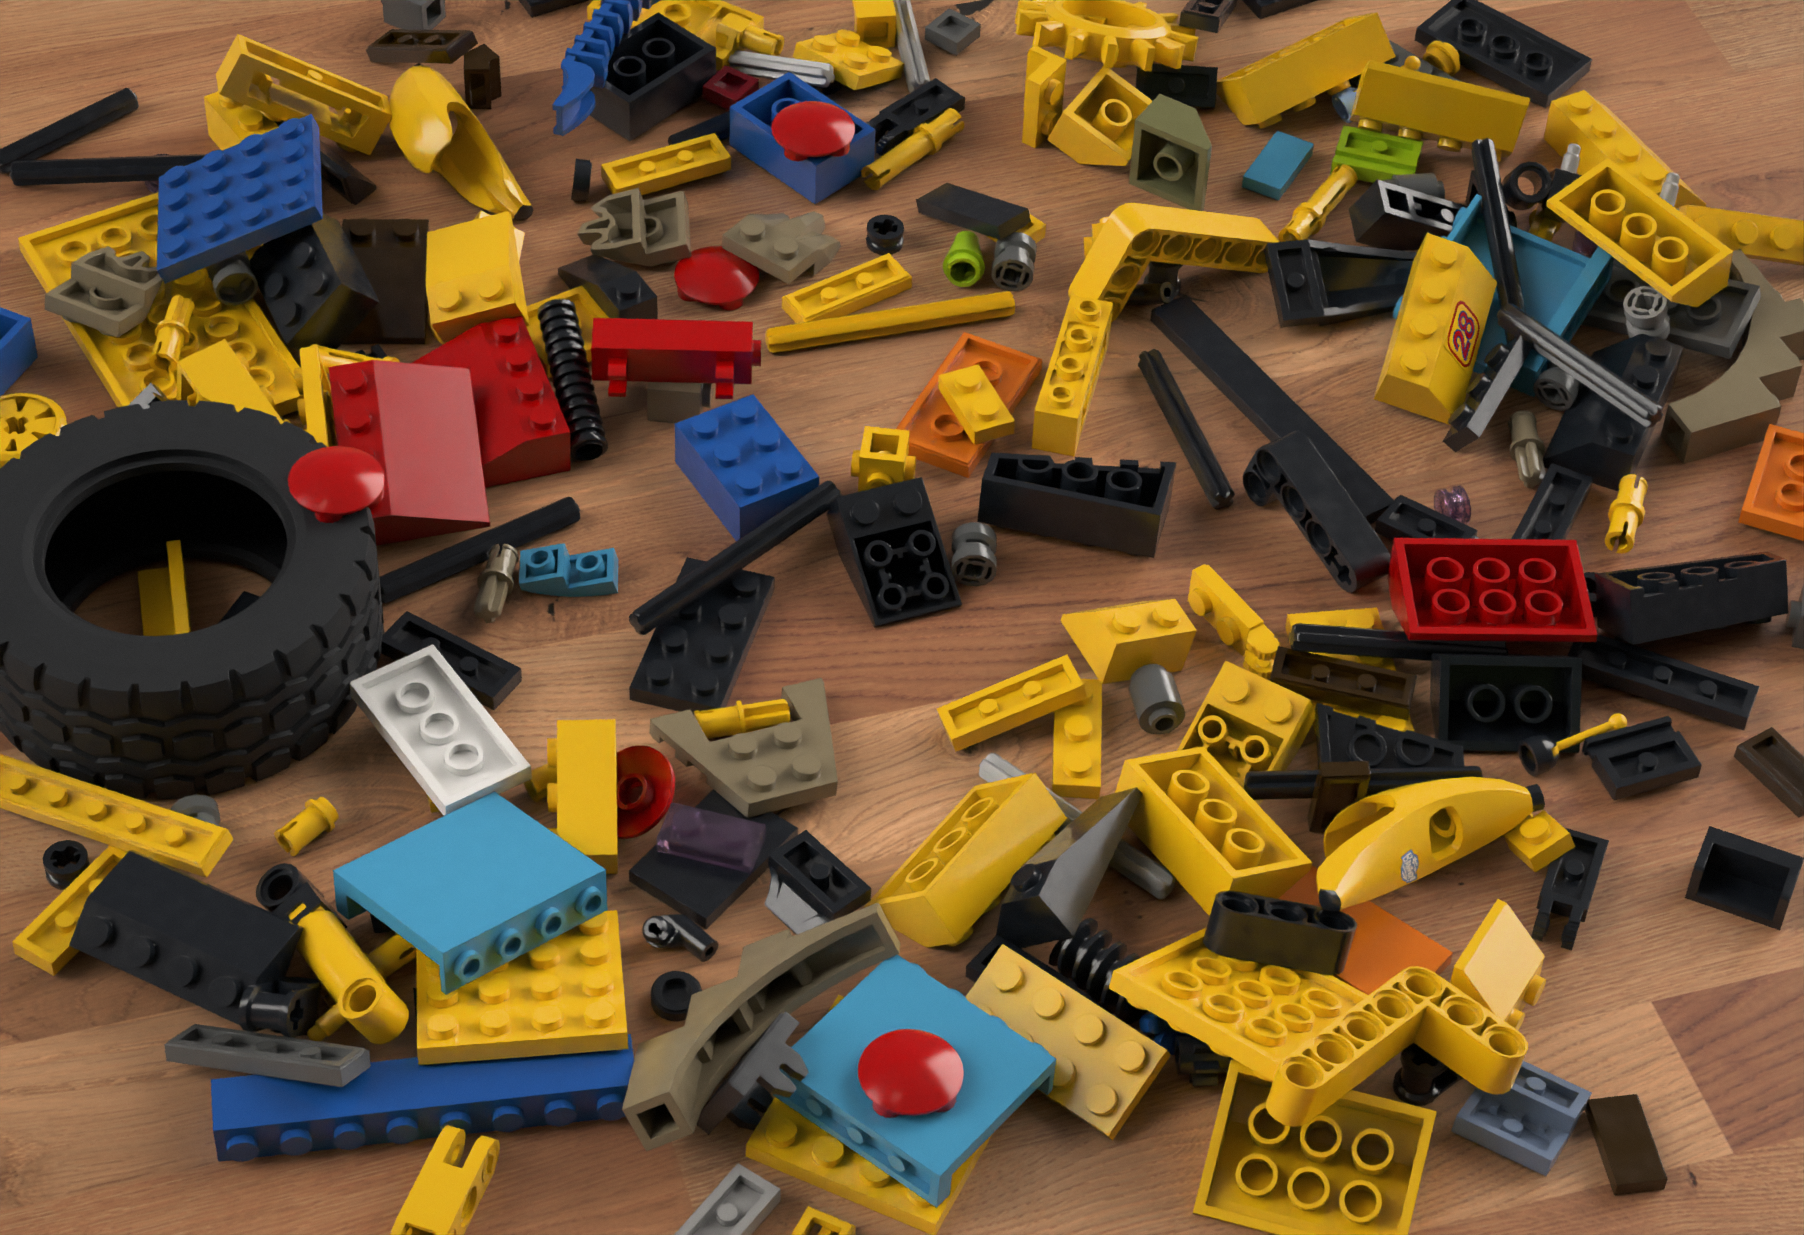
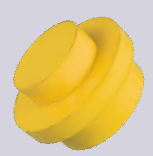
(1443, 57)

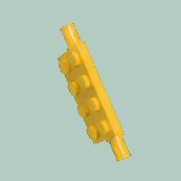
(717, 23)

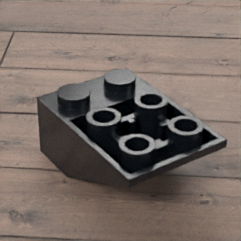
(893, 552)

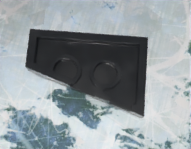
(1361, 739)

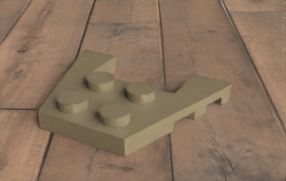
(766, 766)

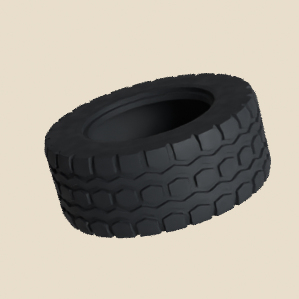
(199, 702)

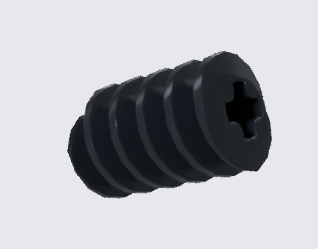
(1091, 966)

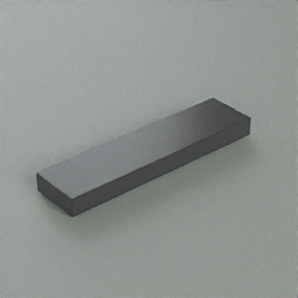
(268, 1055)

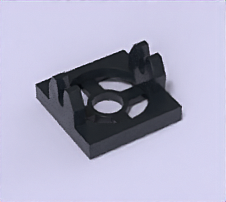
(755, 1078)

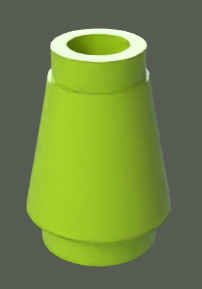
(964, 260)

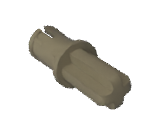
(1527, 448)
(495, 582)

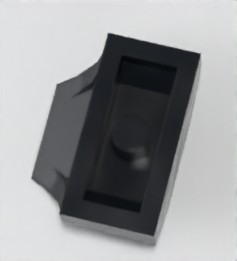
(811, 885)

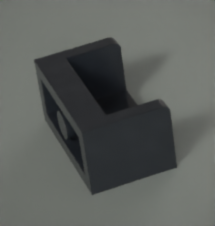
(1744, 877)

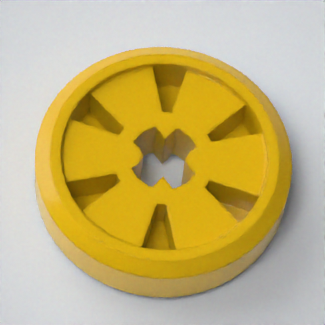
(31, 417)

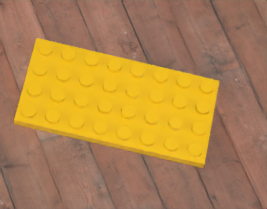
(124, 360)

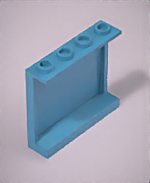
(1554, 281)
(474, 888)
(927, 1148)

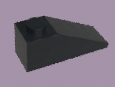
(1400, 217)
(613, 287)

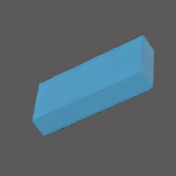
(1277, 165)

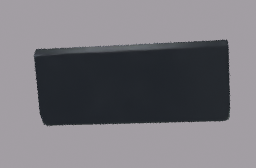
(343, 176)

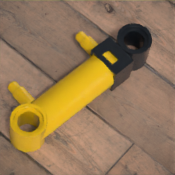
(335, 959)

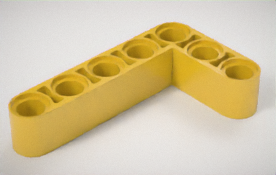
(1166, 235)
(1404, 1010)

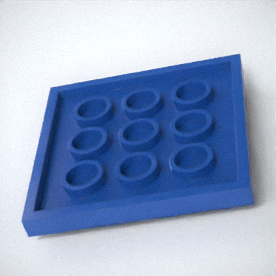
(239, 198)

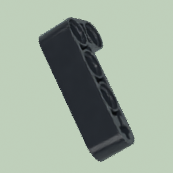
(1320, 507)

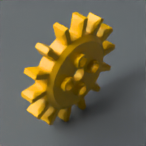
(1107, 32)

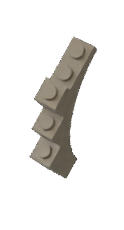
(1748, 394)
(775, 975)

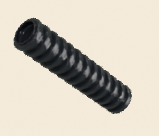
(572, 378)

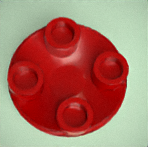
(813, 130)
(715, 278)
(336, 482)
(910, 1073)

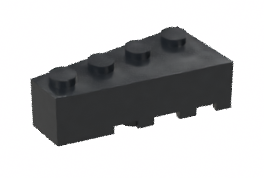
(1078, 500)
(1691, 596)

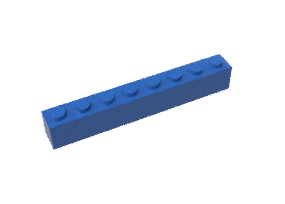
(415, 1102)

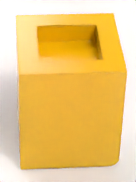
(875, 22)

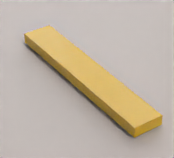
(111, 817)

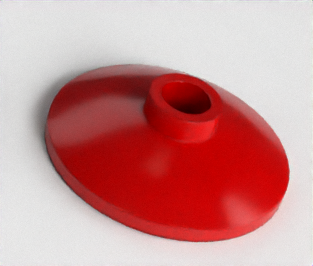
(646, 775)

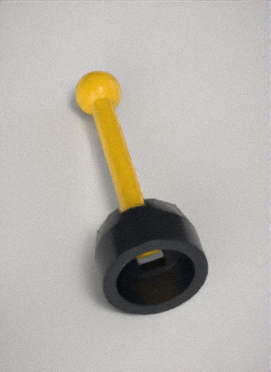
(1542, 753)

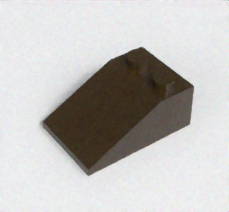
(395, 265)

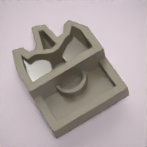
(639, 229)
(782, 244)
(107, 291)

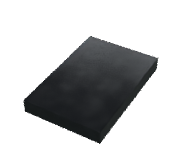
(701, 888)

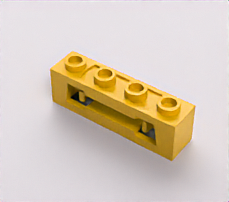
(247, 81)
(1072, 376)

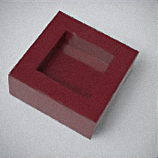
(729, 87)

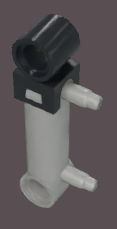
(1549, 184)

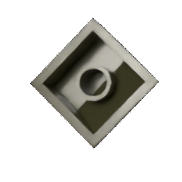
(1171, 153)

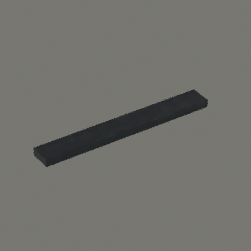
(1260, 396)

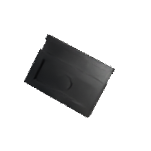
(1641, 758)

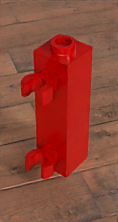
(673, 353)

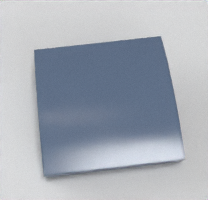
(1528, 1121)

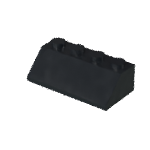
(1597, 435)
(183, 934)

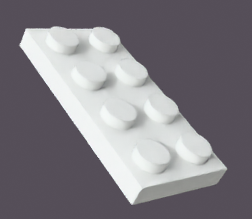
(439, 730)

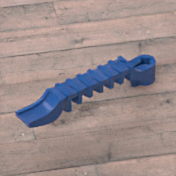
(589, 58)

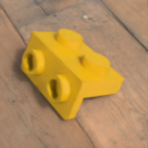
(1042, 95)

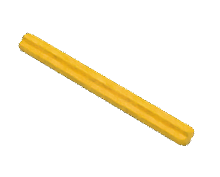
(889, 322)

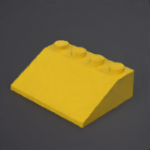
(1337, 1175)

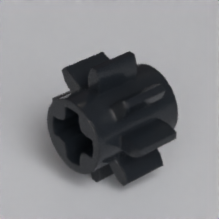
(1198, 1061)

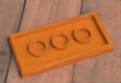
(933, 427)
(1380, 944)

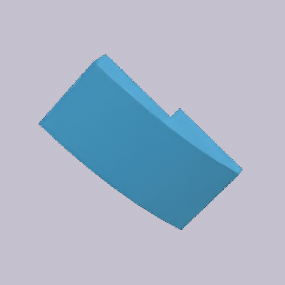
(556, 573)

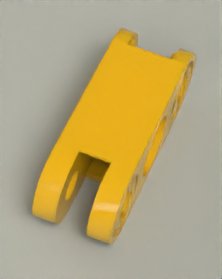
(443, 1192)

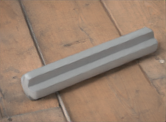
(773, 67)

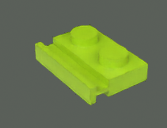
(1376, 154)

